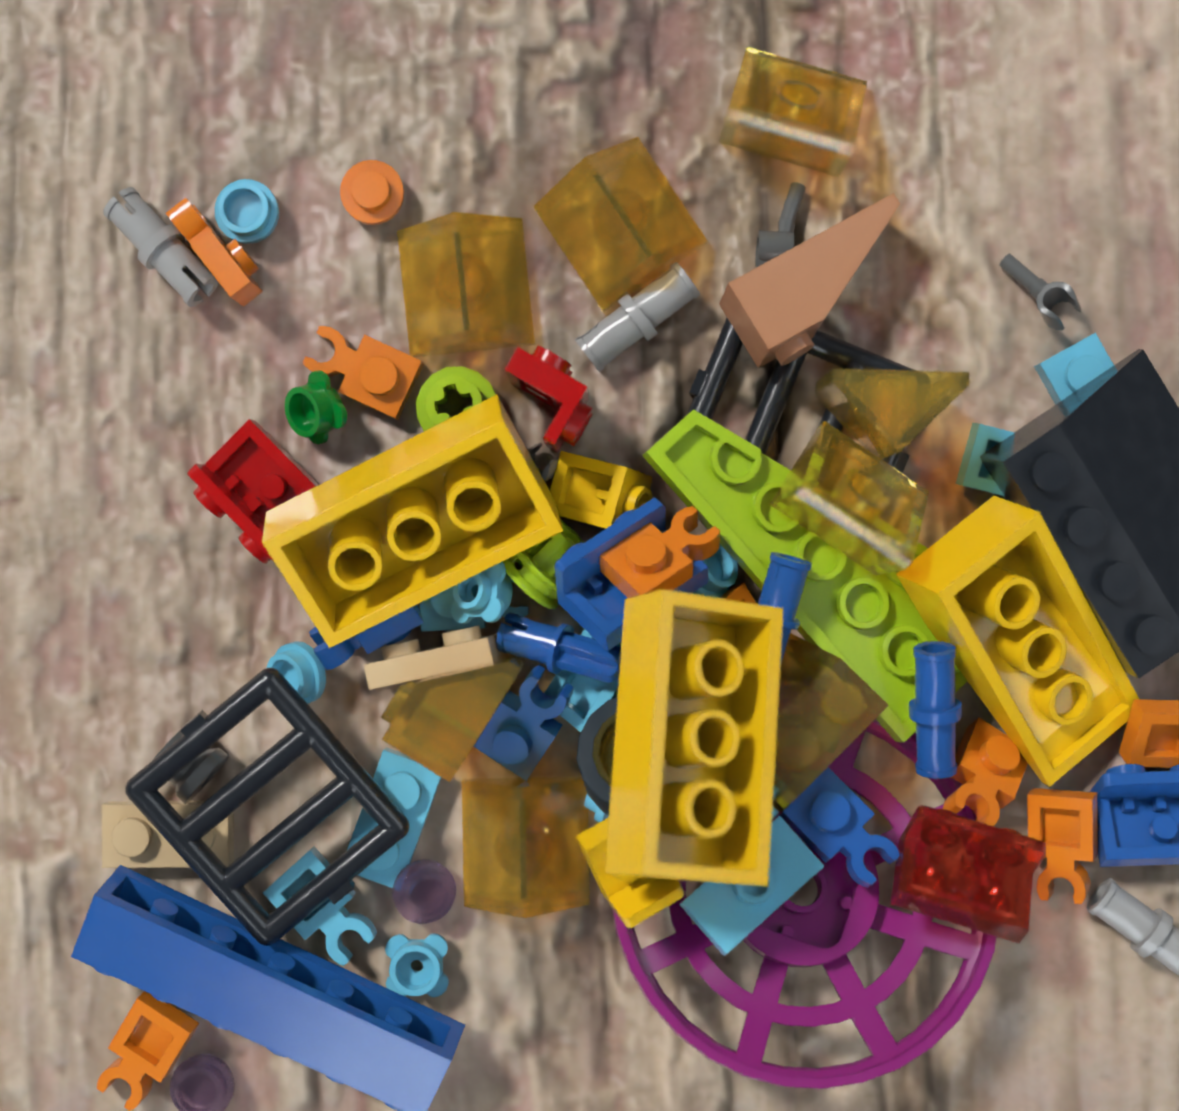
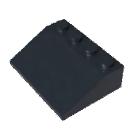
(1109, 493)

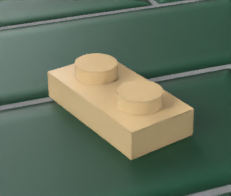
(407, 662)
(136, 843)

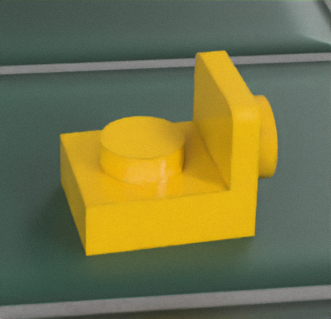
(597, 490)
(630, 896)

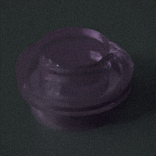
(424, 891)
(202, 1084)

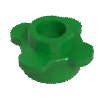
(315, 408)

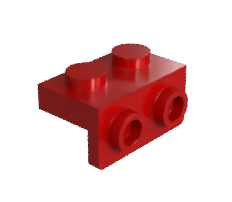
(550, 381)
(248, 480)

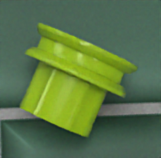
(434, 393)
(538, 569)

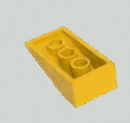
(1022, 634)

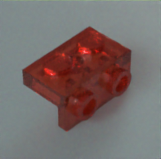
(967, 873)

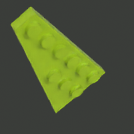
(842, 605)

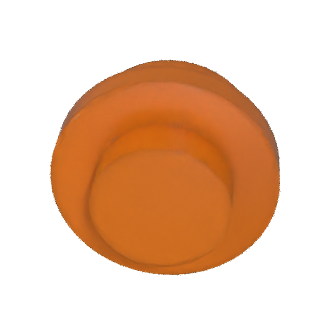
(372, 192)

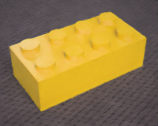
(411, 522)
(695, 739)

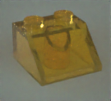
(446, 713)
(818, 716)

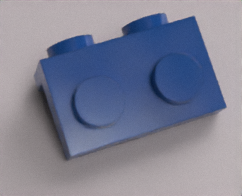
(593, 597)
(1138, 816)

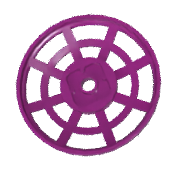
(823, 937)

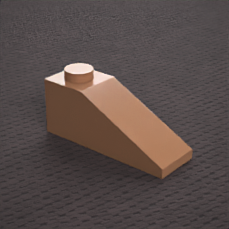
(790, 296)

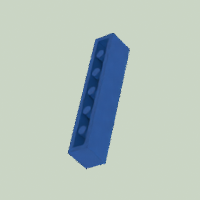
(267, 993)

